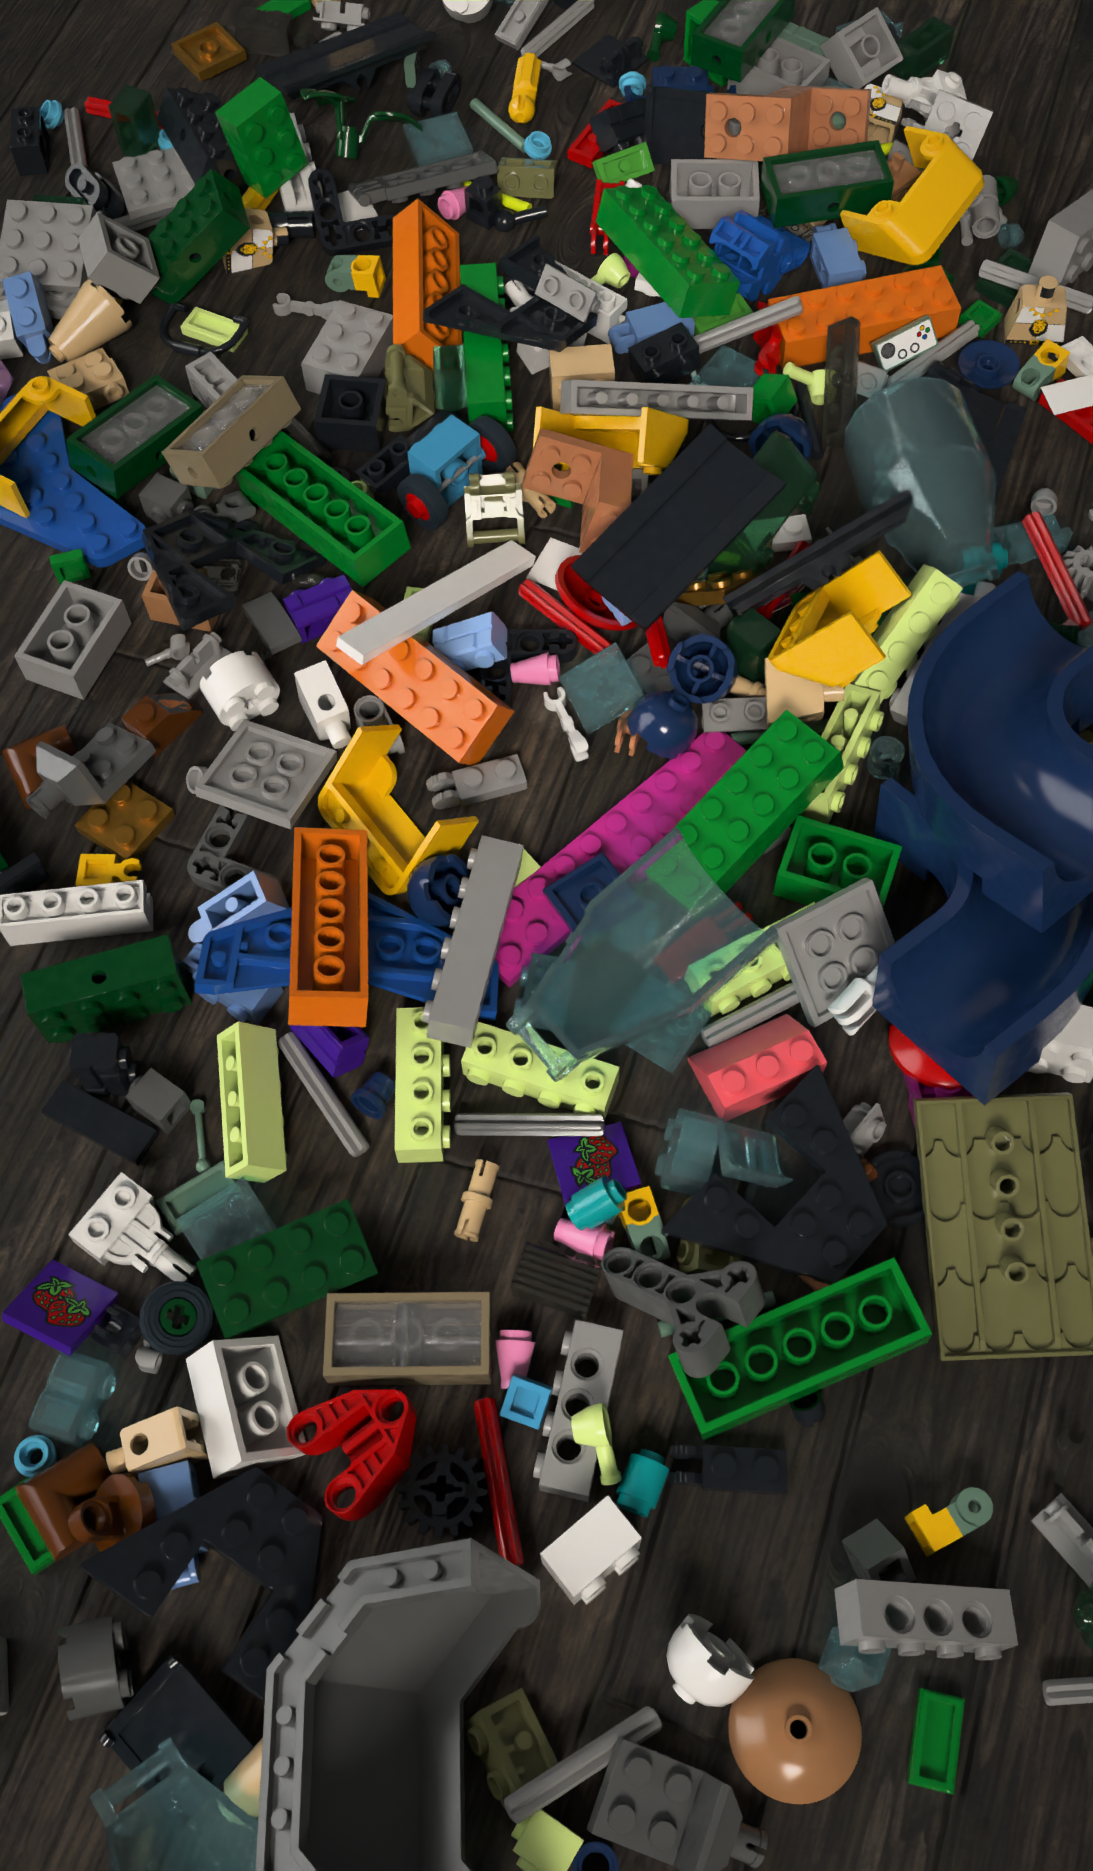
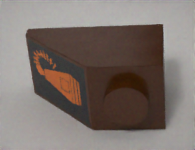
(161, 719)

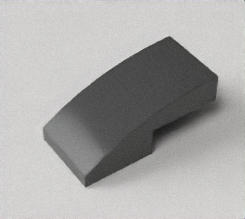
(272, 623)

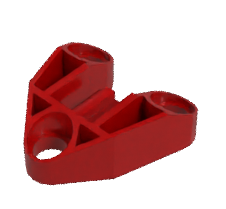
(374, 1445)

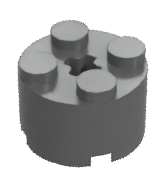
(94, 1668)

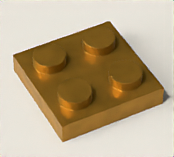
(209, 51)
(718, 585)
(125, 822)

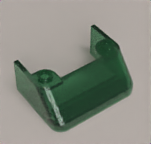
(802, 488)

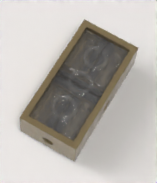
(232, 431)
(408, 1338)

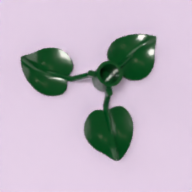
(347, 137)

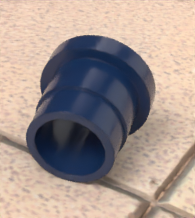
(374, 1095)
(595, 1846)

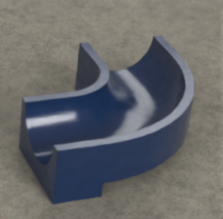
(1002, 756)
(973, 977)

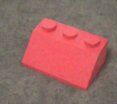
(756, 1066)

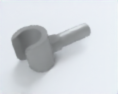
(559, 69)
(178, 650)
(148, 1358)

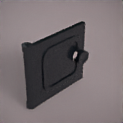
(674, 124)
(180, 1708)

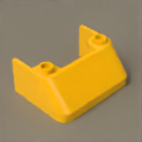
(930, 209)
(24, 413)
(651, 437)
(831, 627)
(360, 799)

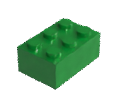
(262, 137)
(830, 858)

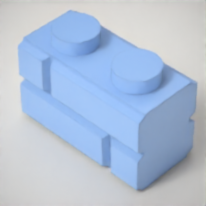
(473, 641)

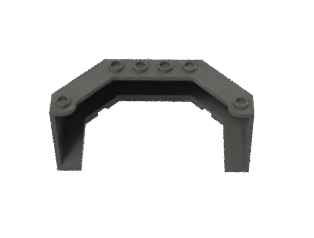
(372, 1711)

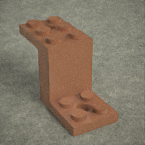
(784, 121)
(596, 478)

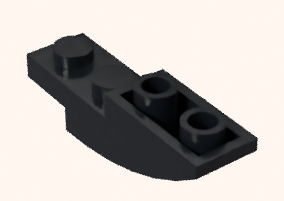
(391, 463)

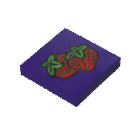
(587, 1158)
(60, 1307)

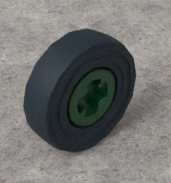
(158, 1329)

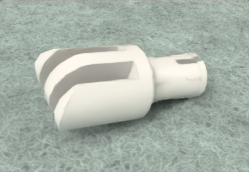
(855, 1003)

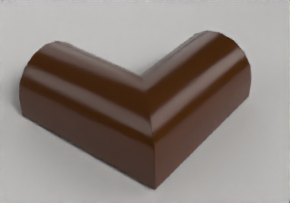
(22, 759)
(53, 1495)

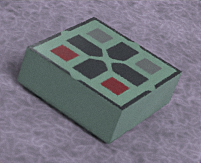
(412, 69)

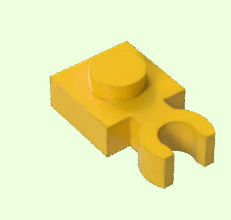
(105, 869)

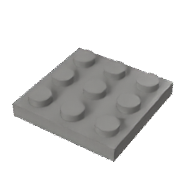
(152, 181)
(45, 241)
(266, 774)
(833, 946)

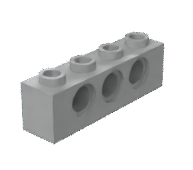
(603, 1347)
(985, 1611)

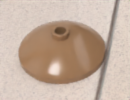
(762, 1740)

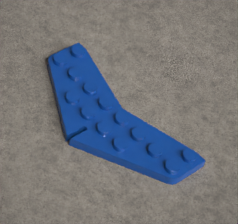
(61, 503)
(400, 955)

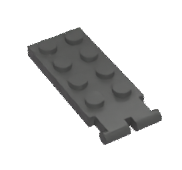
(424, 179)

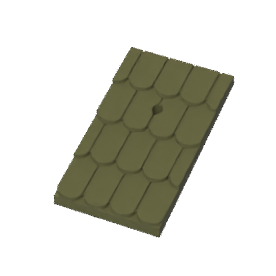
(1011, 1258)

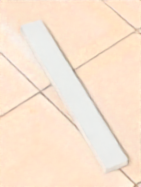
(434, 602)

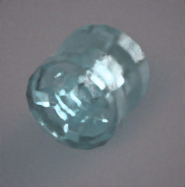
(881, 749)

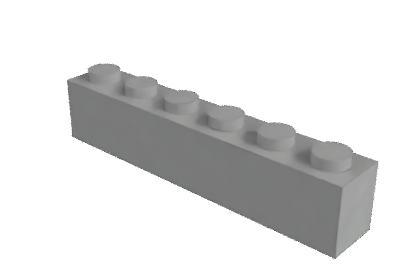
(682, 400)
(474, 942)

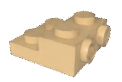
(93, 376)

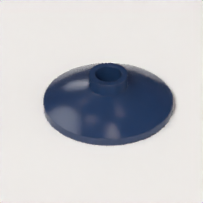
(989, 364)

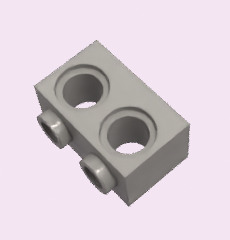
(209, 378)

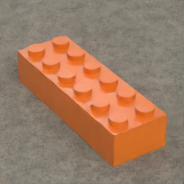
(423, 272)
(878, 304)
(422, 686)
(329, 928)

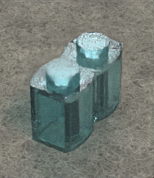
(690, 1152)
(72, 1399)

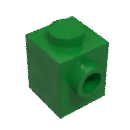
(772, 396)

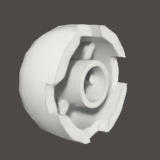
(706, 1666)

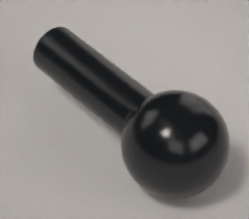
(507, 220)

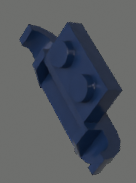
(680, 78)

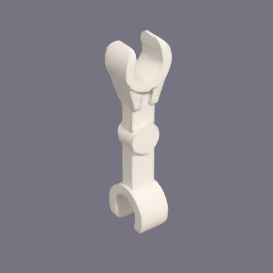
(577, 742)

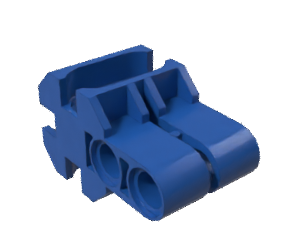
(757, 252)

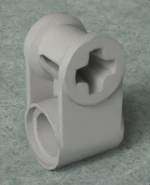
(373, 705)

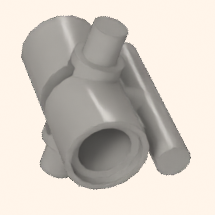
(983, 215)

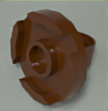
(118, 1511)

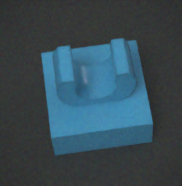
(526, 1401)

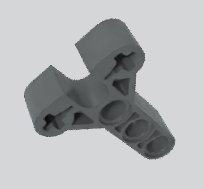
(687, 1302)

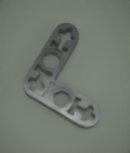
(220, 857)

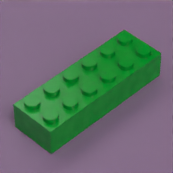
(667, 252)
(485, 354)
(324, 509)
(759, 798)
(806, 1347)

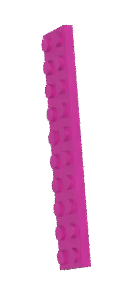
(622, 836)

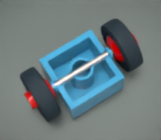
(443, 464)

